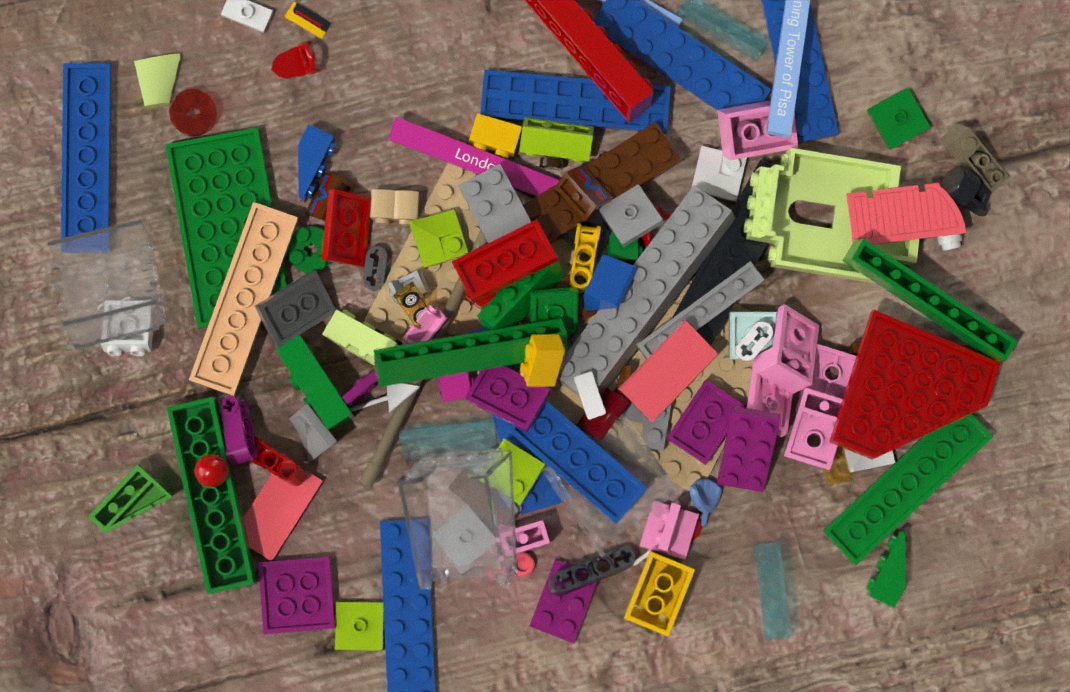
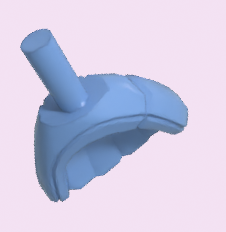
(705, 497)

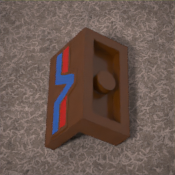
(583, 192)
(318, 205)

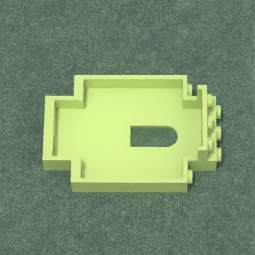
(824, 181)

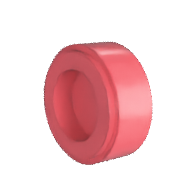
(525, 564)

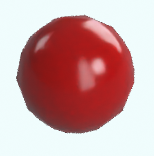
(211, 470)

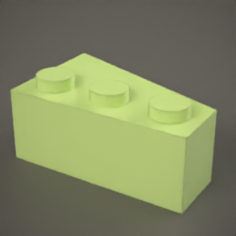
(355, 336)

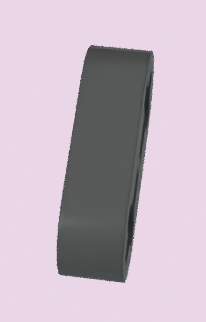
(369, 267)

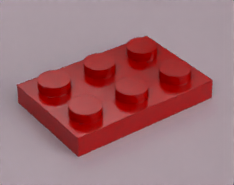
(346, 228)

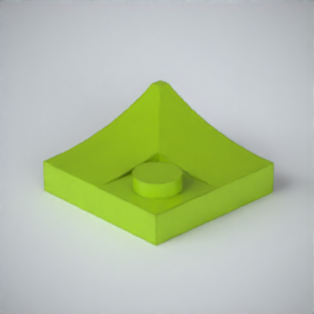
(438, 238)
(525, 471)

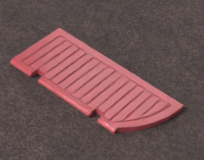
(903, 214)

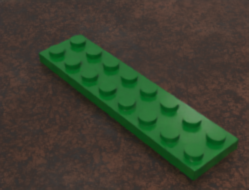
(905, 487)

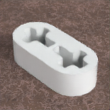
(758, 344)

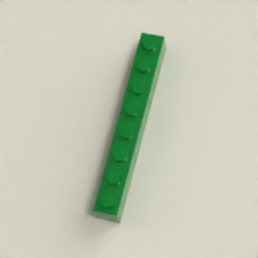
(929, 300)
(460, 353)

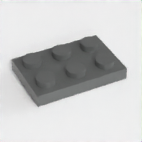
(295, 308)

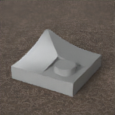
(312, 432)

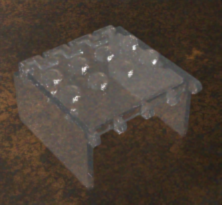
(108, 284)
(633, 454)

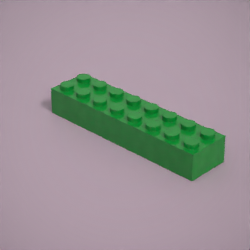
(212, 510)

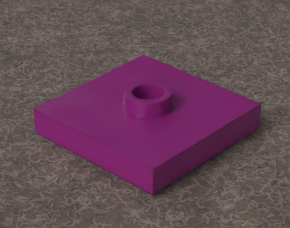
(361, 389)

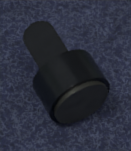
(962, 188)

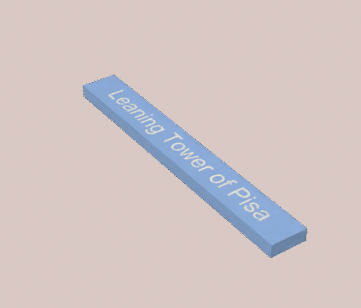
(788, 68)

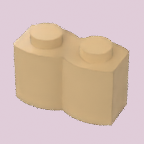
(394, 206)

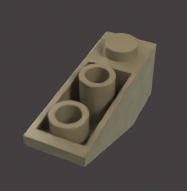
(974, 156)

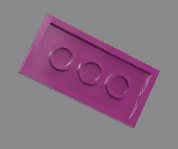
(748, 449)

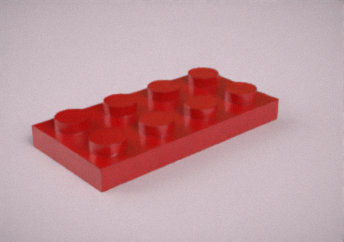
(504, 261)

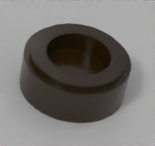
(551, 163)

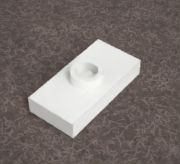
(248, 14)

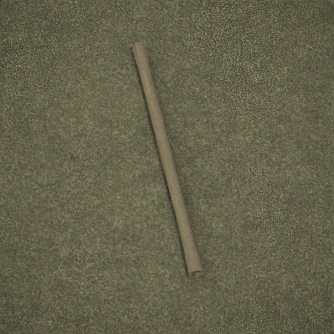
(374, 466)

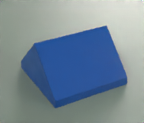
(608, 284)

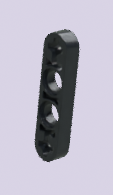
(593, 573)

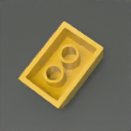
(659, 593)

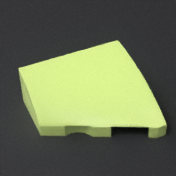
(157, 79)

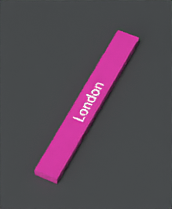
(467, 156)

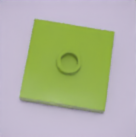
(359, 626)

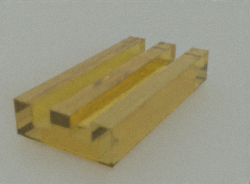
(838, 479)

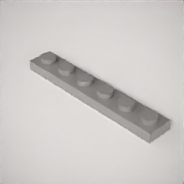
(706, 307)

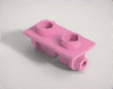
(431, 321)

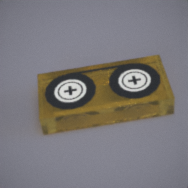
(411, 302)

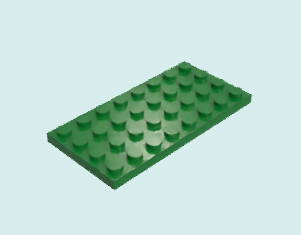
(213, 193)

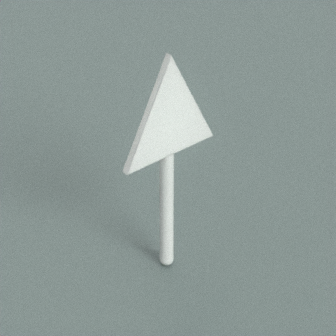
(395, 395)

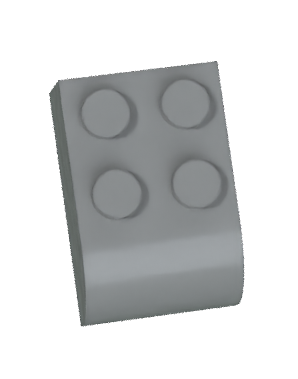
(494, 203)

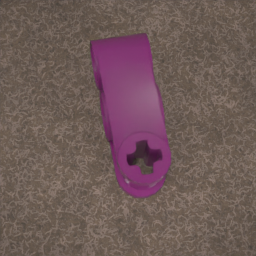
(237, 430)

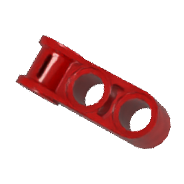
(282, 466)

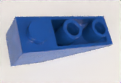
(312, 154)

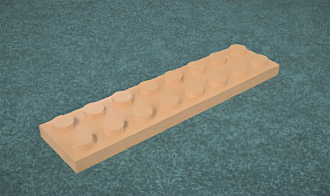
(246, 284)

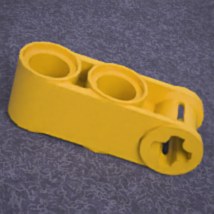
(585, 242)

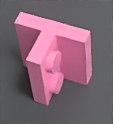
(670, 532)

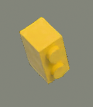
(495, 136)
(542, 360)

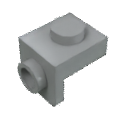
(416, 277)

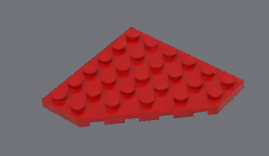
(908, 387)

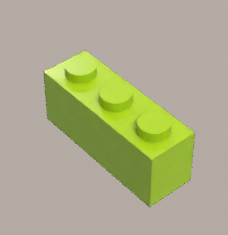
(556, 139)

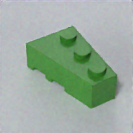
(129, 498)

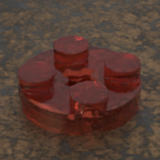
(181, 106)

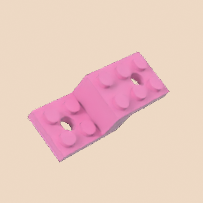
(785, 366)
(819, 409)

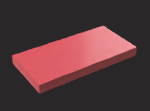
(668, 371)
(277, 512)

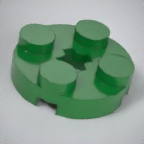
(298, 255)

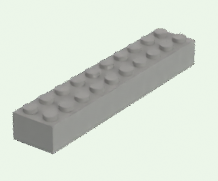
(659, 278)

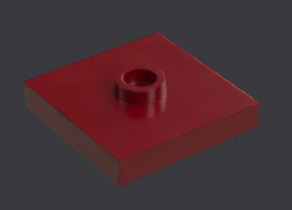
(599, 426)

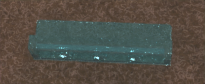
(722, 28)
(447, 439)
(772, 591)

